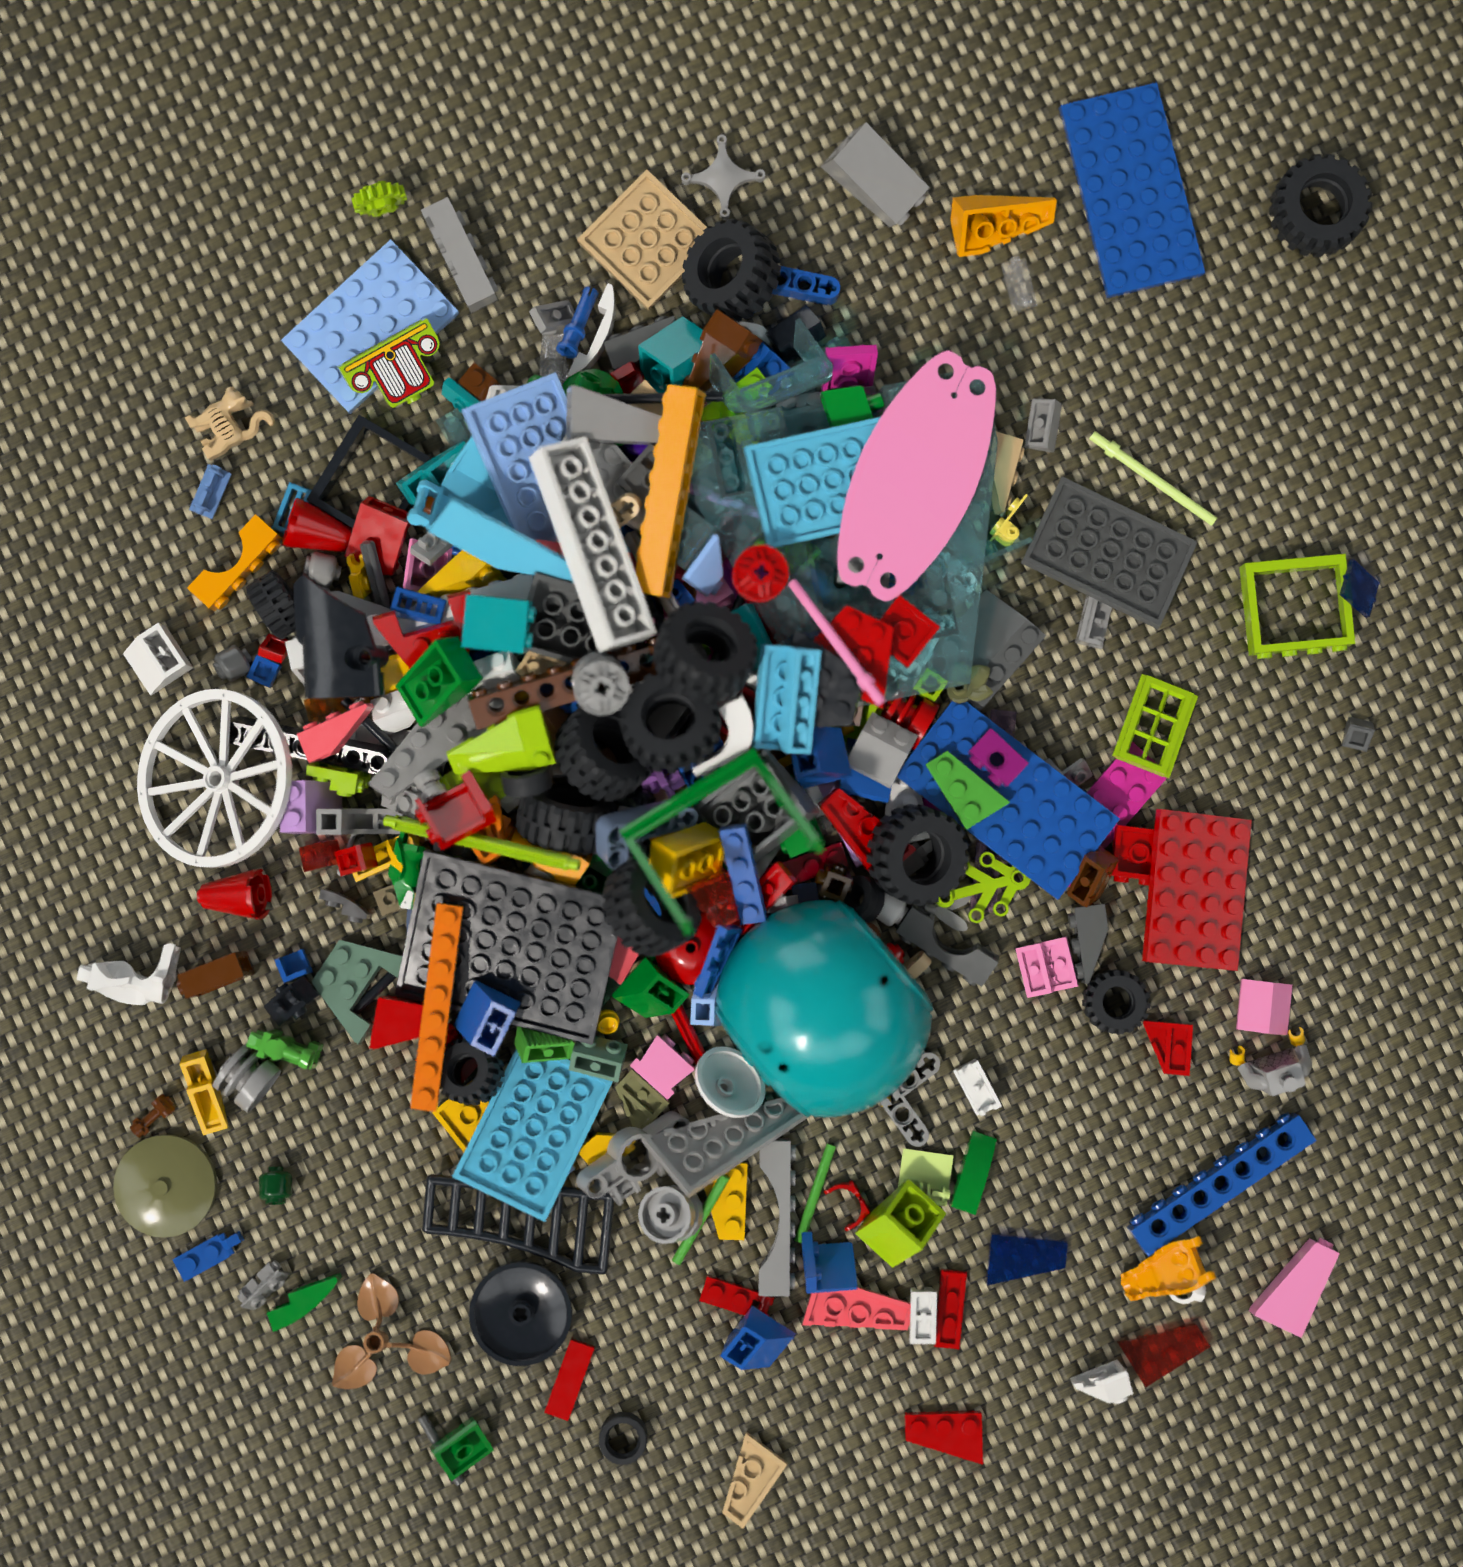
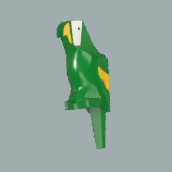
(405, 870)

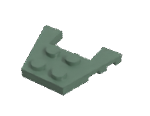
(346, 978)

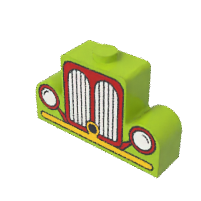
(394, 365)

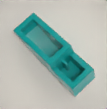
(432, 470)

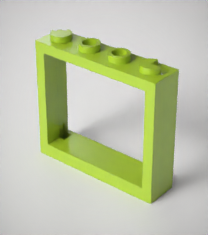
(1290, 649)

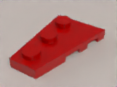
(948, 1432)

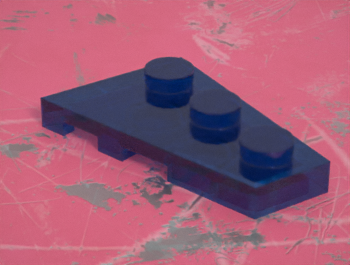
(1022, 1256)

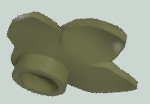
(976, 689)

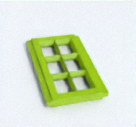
(1133, 717)

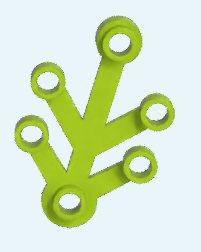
(988, 887)

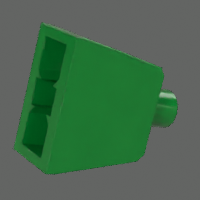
(849, 405)

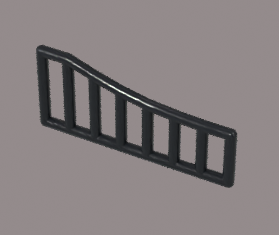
(528, 1243)

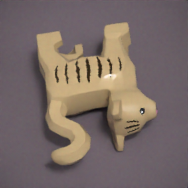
(221, 421)

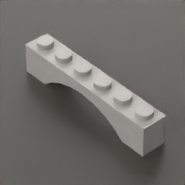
(775, 1268)

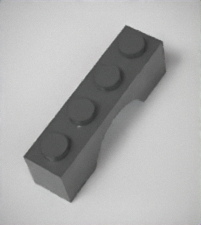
(973, 962)

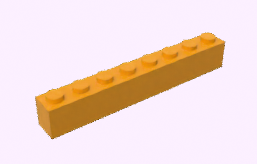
(669, 489)

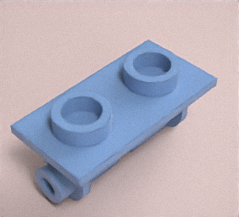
(210, 491)

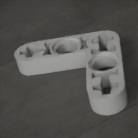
(904, 1090)

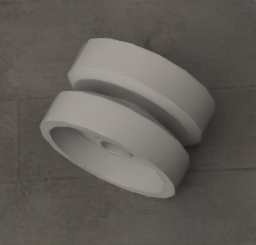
(670, 1215)

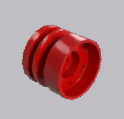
(748, 584)
(911, 716)

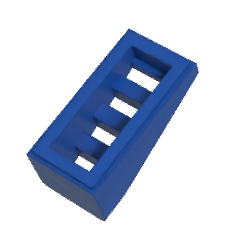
(406, 613)

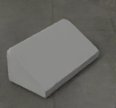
(1043, 424)

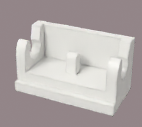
(977, 1087)
(923, 1316)

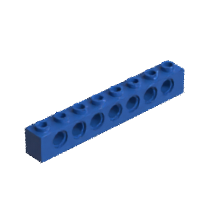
(1298, 1139)

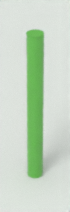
(815, 1191)
(707, 1208)

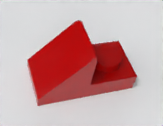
(356, 859)

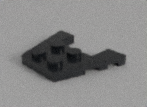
(837, 686)

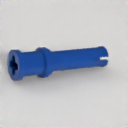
(574, 331)

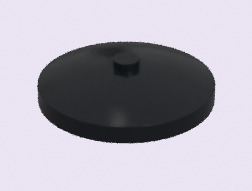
(520, 1313)

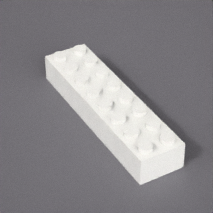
(592, 544)

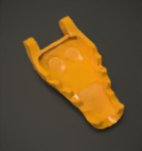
(1169, 1271)

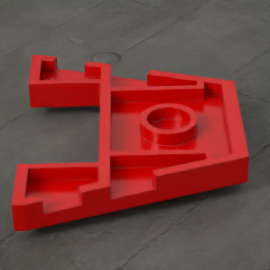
(868, 642)
(413, 644)

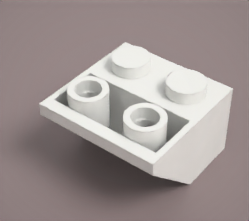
(157, 658)

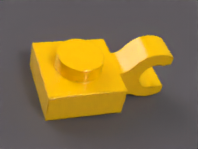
(358, 577)

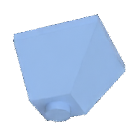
(706, 569)

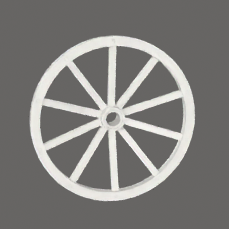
(218, 778)

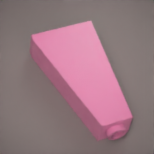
(1297, 1288)

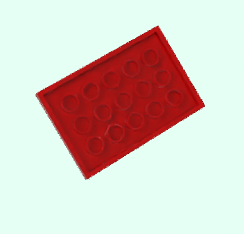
(1196, 890)

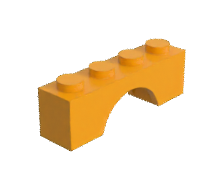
(257, 542)

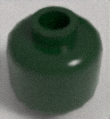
(275, 1186)

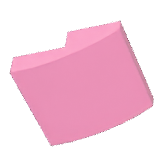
(1047, 967)

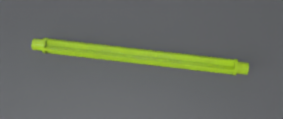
(491, 845)

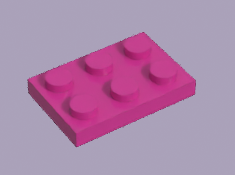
(851, 366)

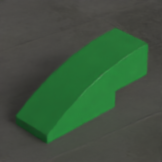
(973, 1173)
(301, 1302)

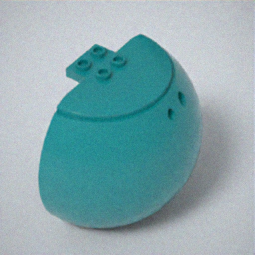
(813, 998)

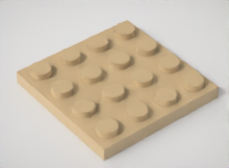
(644, 239)

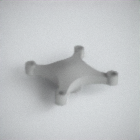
(723, 177)

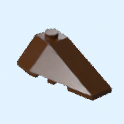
(730, 343)

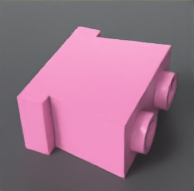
(663, 1065)

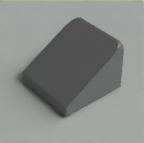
(1358, 734)

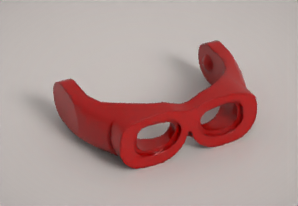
(851, 1186)

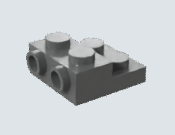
(636, 477)

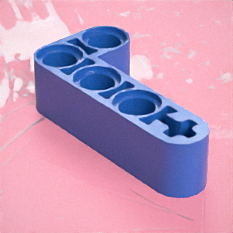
(795, 276)

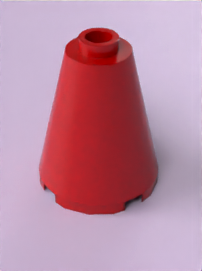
(315, 529)
(238, 894)

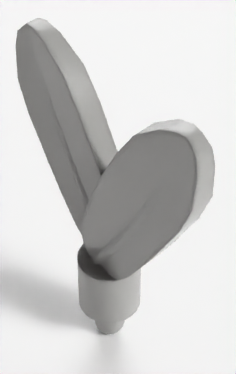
(947, 916)

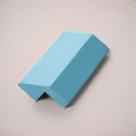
(786, 698)

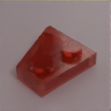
(716, 898)

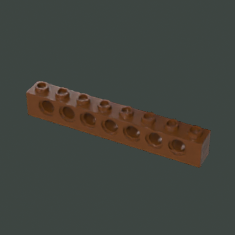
(486, 715)

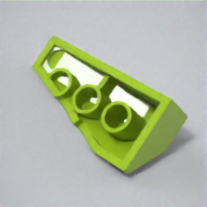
(513, 745)

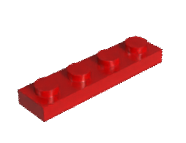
(773, 886)

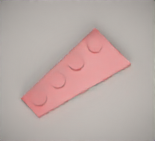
(857, 1310)

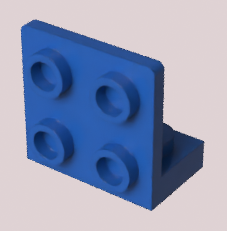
(828, 1266)

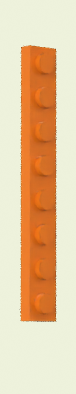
(436, 1007)

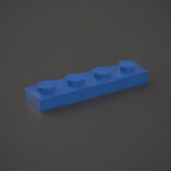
(743, 874)

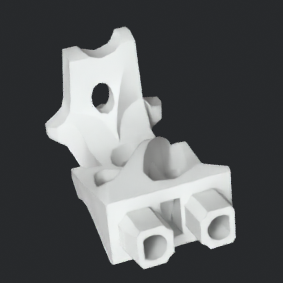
(121, 983)

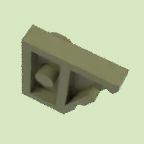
(640, 1099)

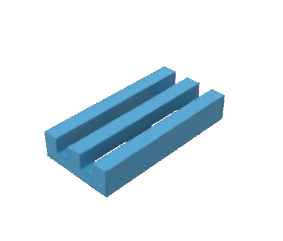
(291, 487)

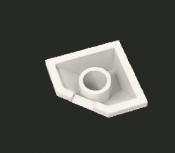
(1105, 1382)

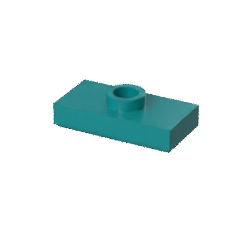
(457, 395)

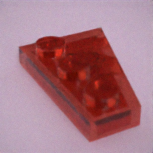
(1163, 1352)

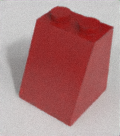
(395, 1021)

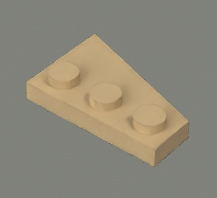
(753, 1478)

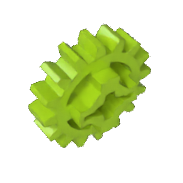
(379, 198)

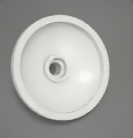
(729, 1082)

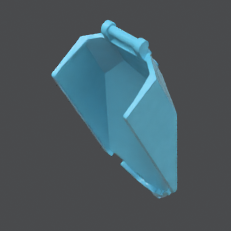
(473, 519)

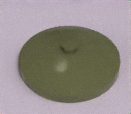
(165, 1185)

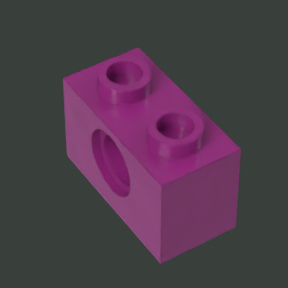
(1012, 761)

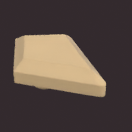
(536, 663)

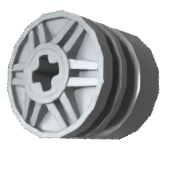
(598, 668)
(246, 1078)

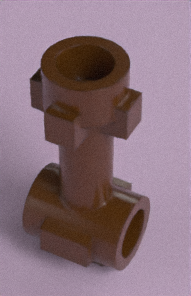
(162, 1106)

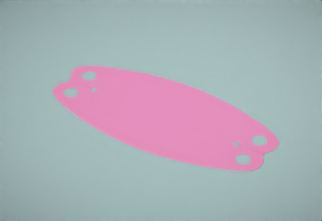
(916, 476)

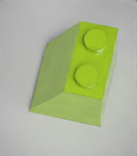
(901, 1224)

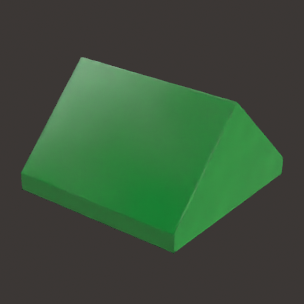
(461, 1448)

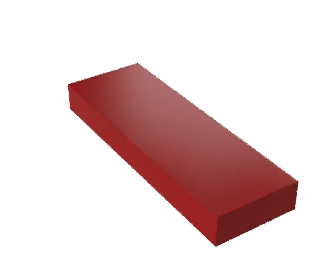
(950, 1308)
(569, 1379)

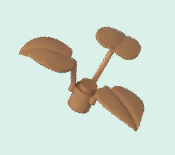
(378, 1300)

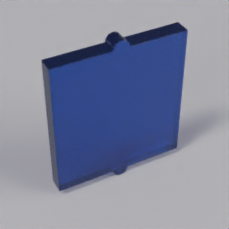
(1359, 588)

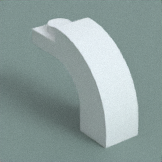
(740, 725)

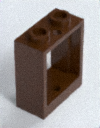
(215, 975)

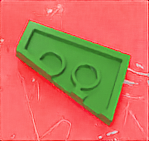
(964, 790)

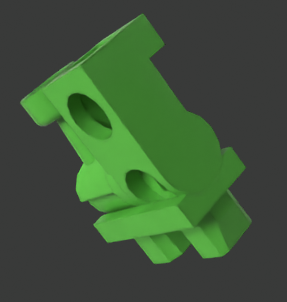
(285, 1047)

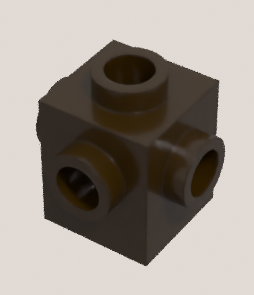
(834, 889)

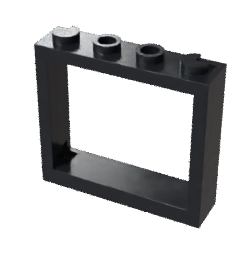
(343, 456)

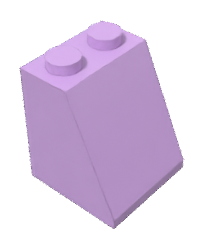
(302, 805)

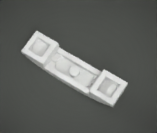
(607, 307)

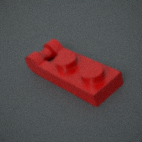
(732, 1296)

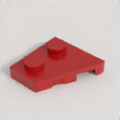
(1171, 1045)

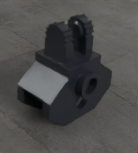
(291, 1001)

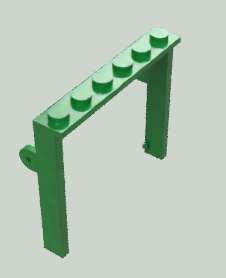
(692, 795)

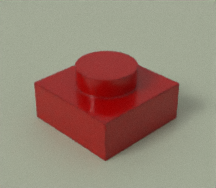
(273, 648)

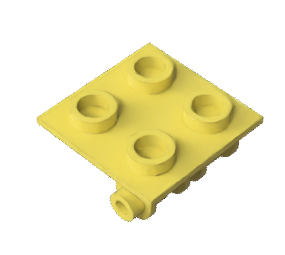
(1004, 530)

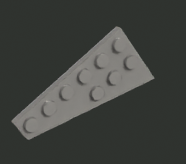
(427, 748)

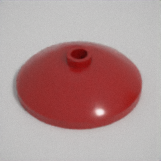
(685, 965)

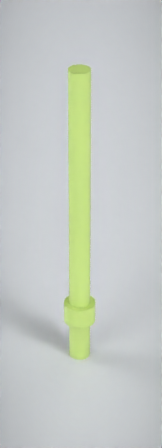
(1113, 449)

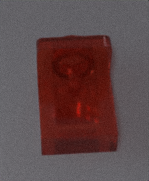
(319, 855)

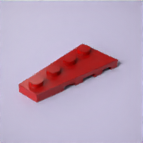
(853, 823)

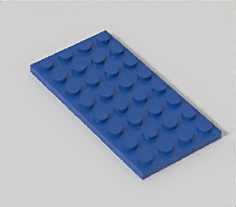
(1132, 190)
(1048, 816)

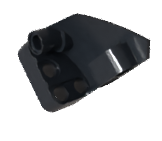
(336, 645)

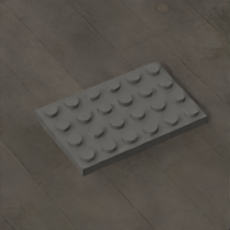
(1109, 552)

